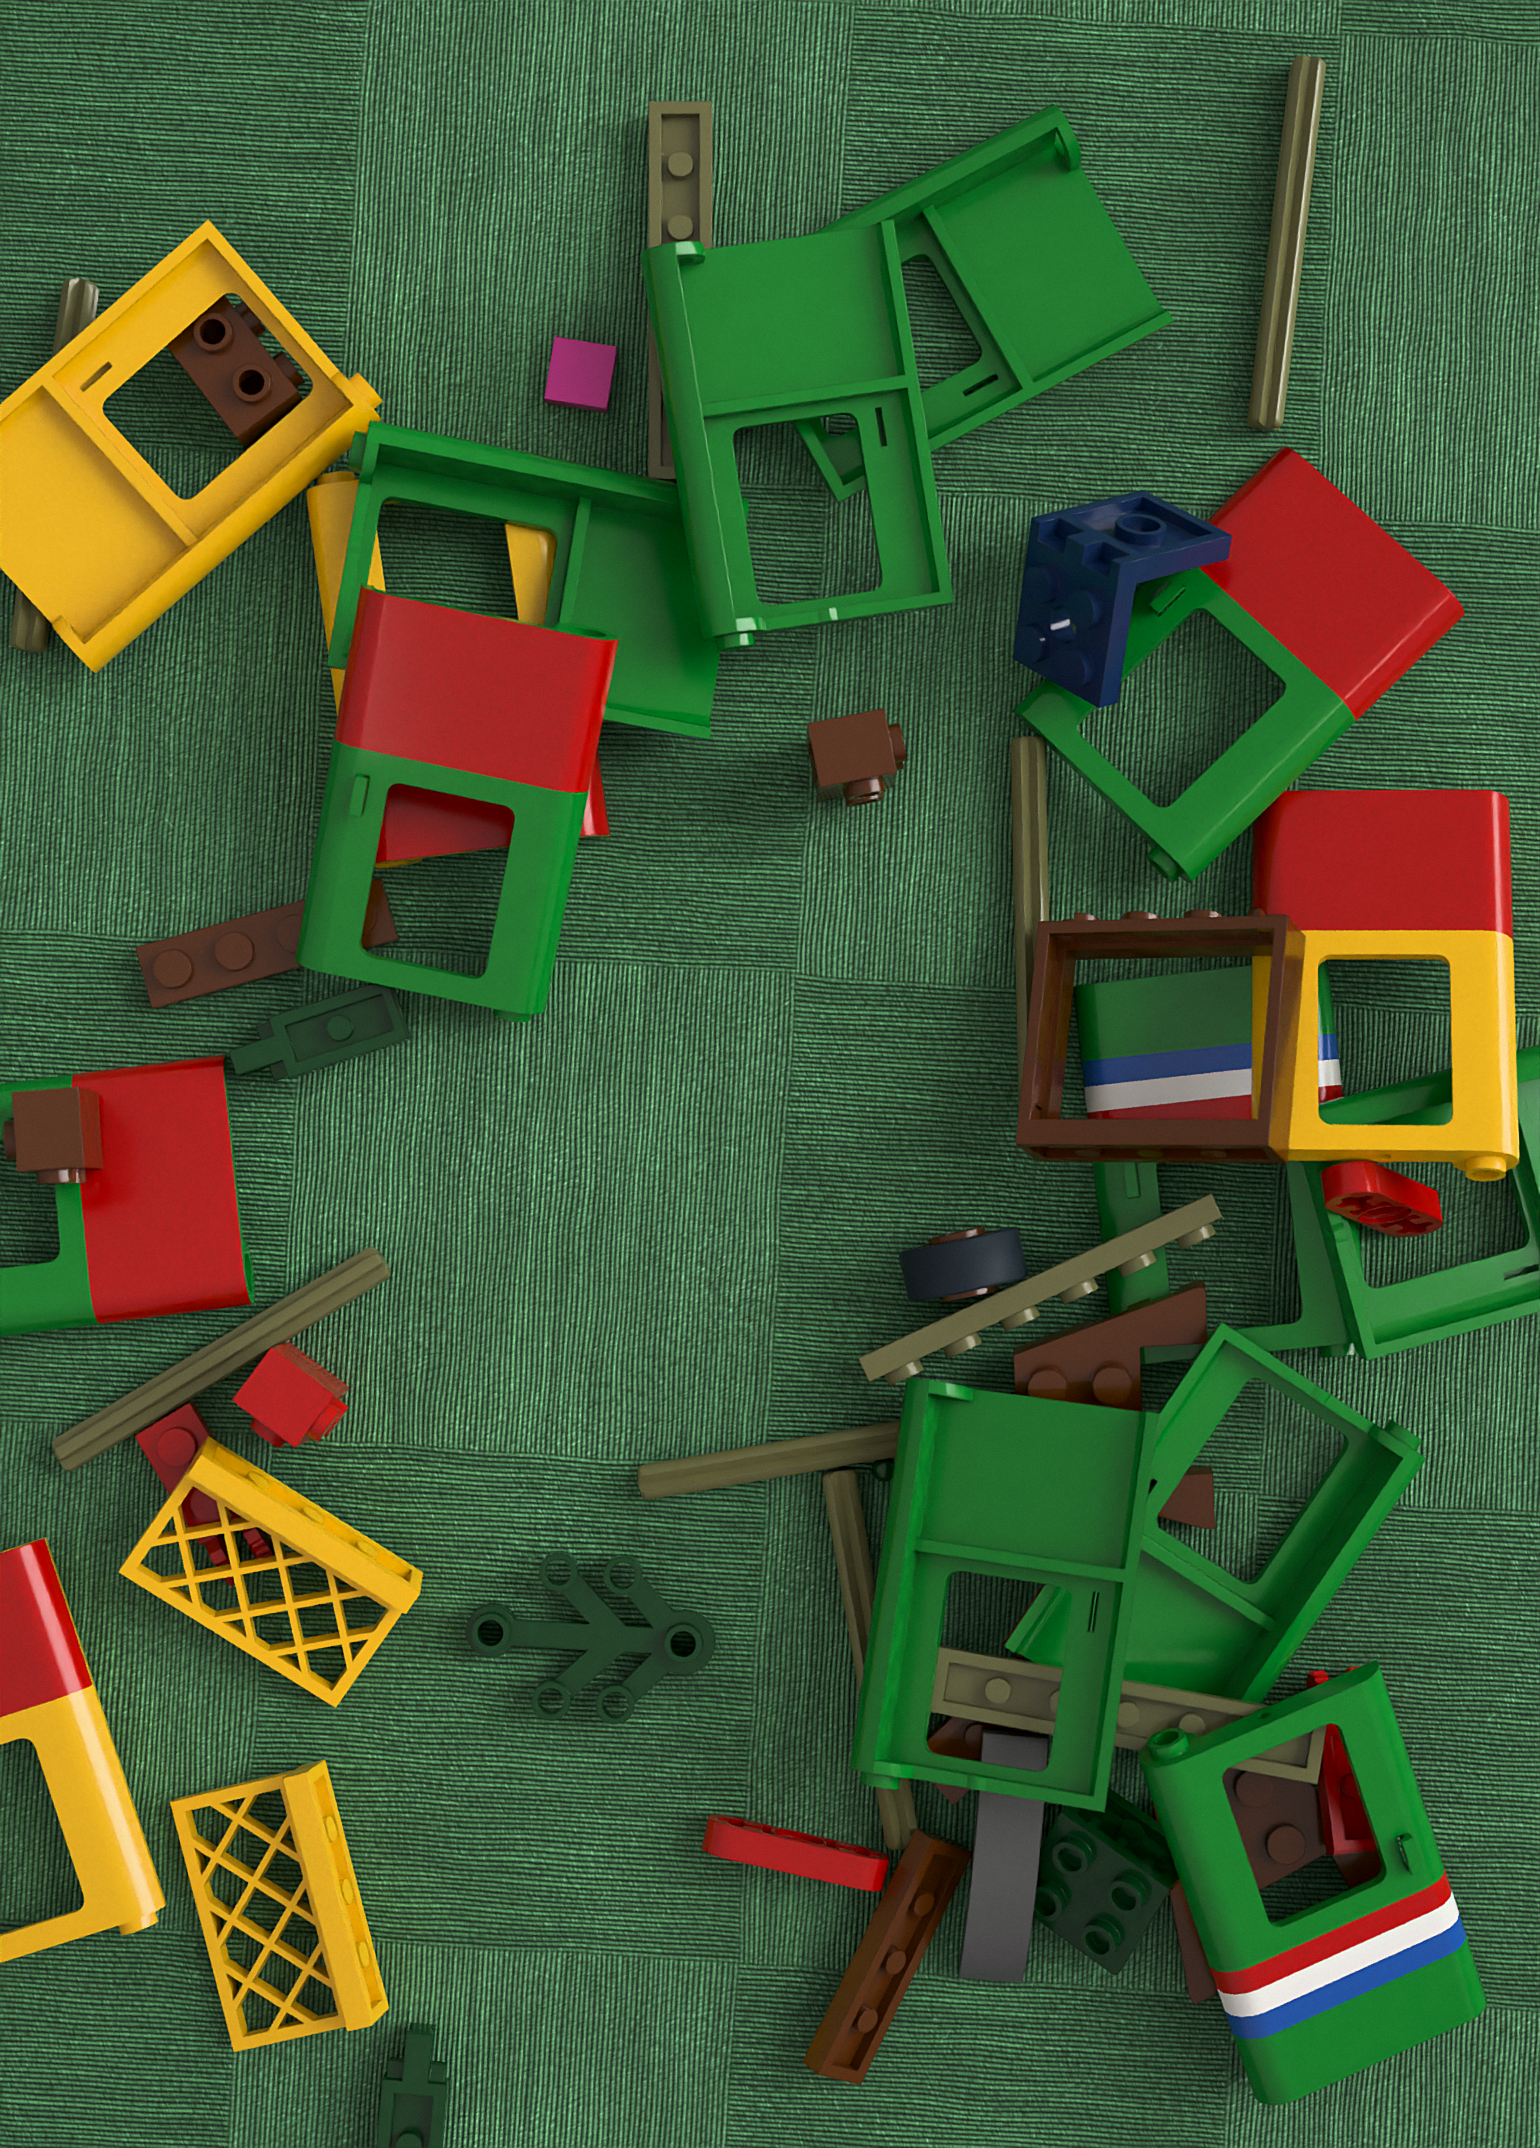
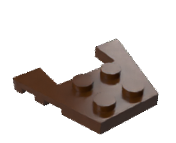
(1102, 1368)
(1280, 1834)

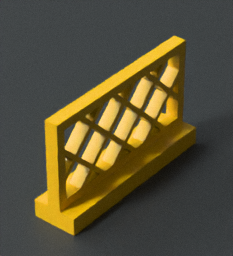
(299, 1525)
(333, 1907)

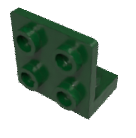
(1103, 1879)

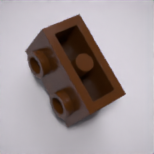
(236, 370)
(855, 756)
(55, 1134)

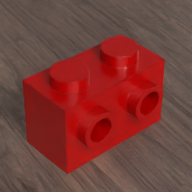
(292, 1397)

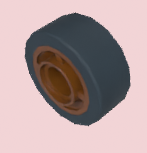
(963, 1264)

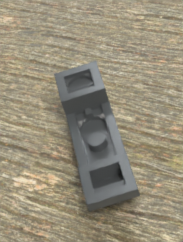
(1003, 1866)

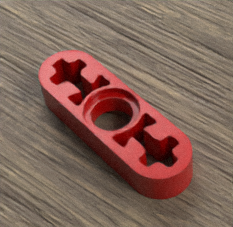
(1381, 1199)
(795, 1852)

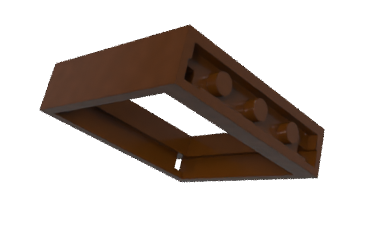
(1158, 1140)

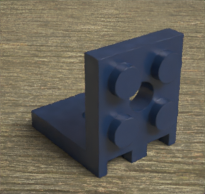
(1086, 569)

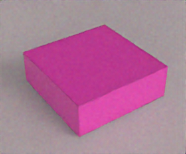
(581, 374)

